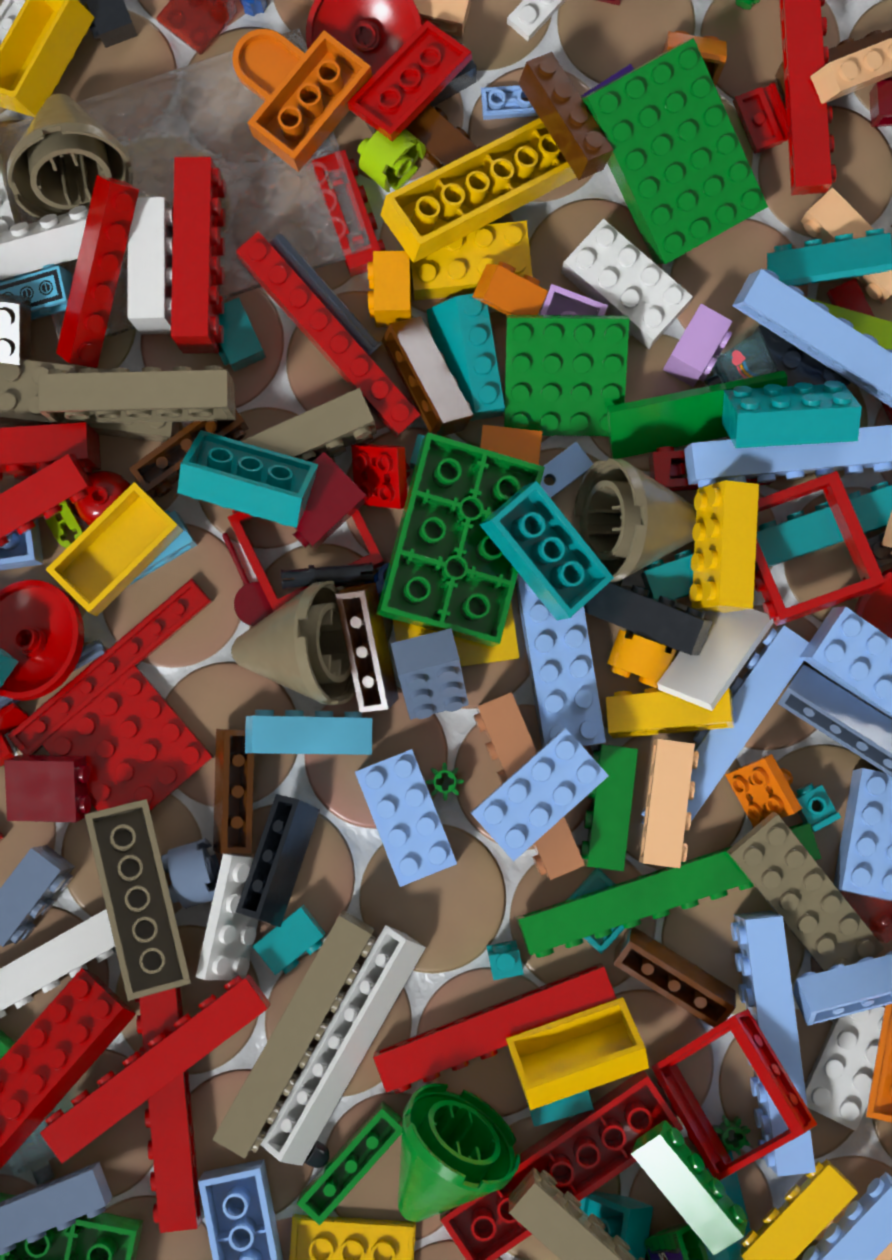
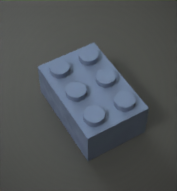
(430, 674)
(30, 892)

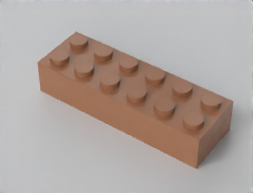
(513, 748)

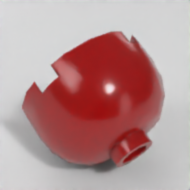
(105, 490)

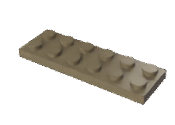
(803, 895)

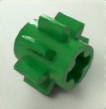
(451, 787)
(739, 1135)

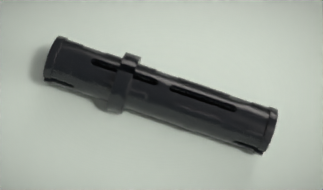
(338, 574)

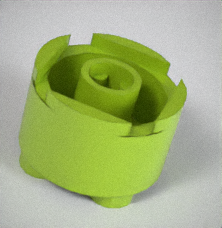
(390, 162)

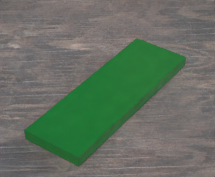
(675, 417)

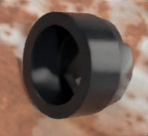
(318, 1155)

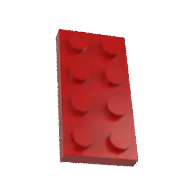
(409, 80)

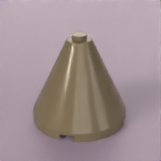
(60, 158)
(630, 517)
(301, 646)

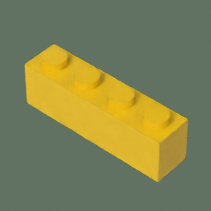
(663, 713)
(801, 1217)

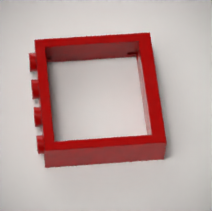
(240, 517)
(854, 539)
(769, 1072)

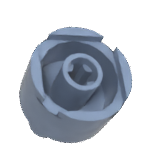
(191, 873)

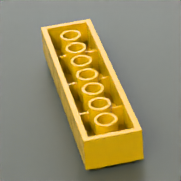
(475, 190)

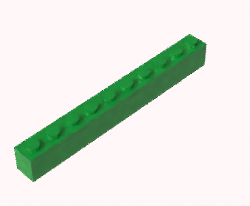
(639, 898)

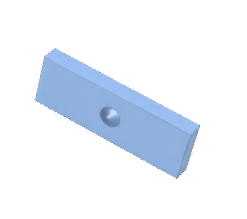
(505, 103)
(565, 469)

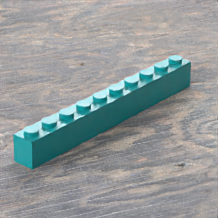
(780, 542)

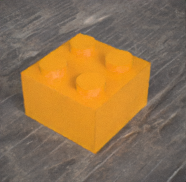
(391, 282)

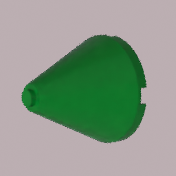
(451, 1152)

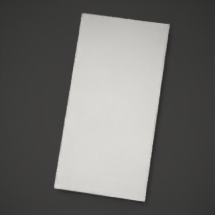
(727, 648)

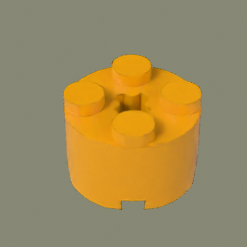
(640, 657)

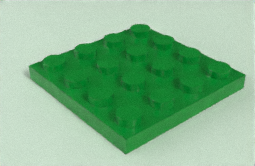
(564, 372)

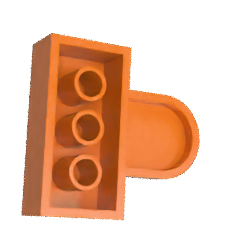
(300, 90)

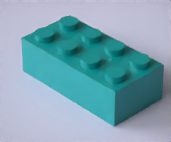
(791, 415)
(547, 551)

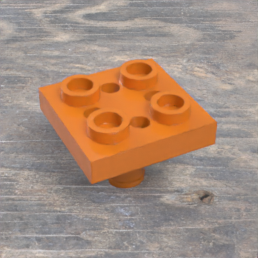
(767, 786)

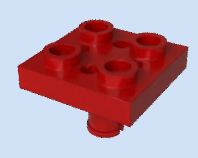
(386, 475)

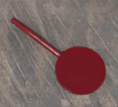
(250, 601)

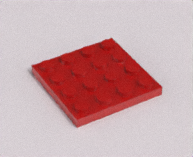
(131, 744)

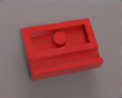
(762, 117)

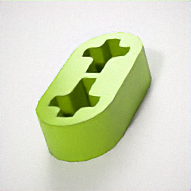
(57, 526)

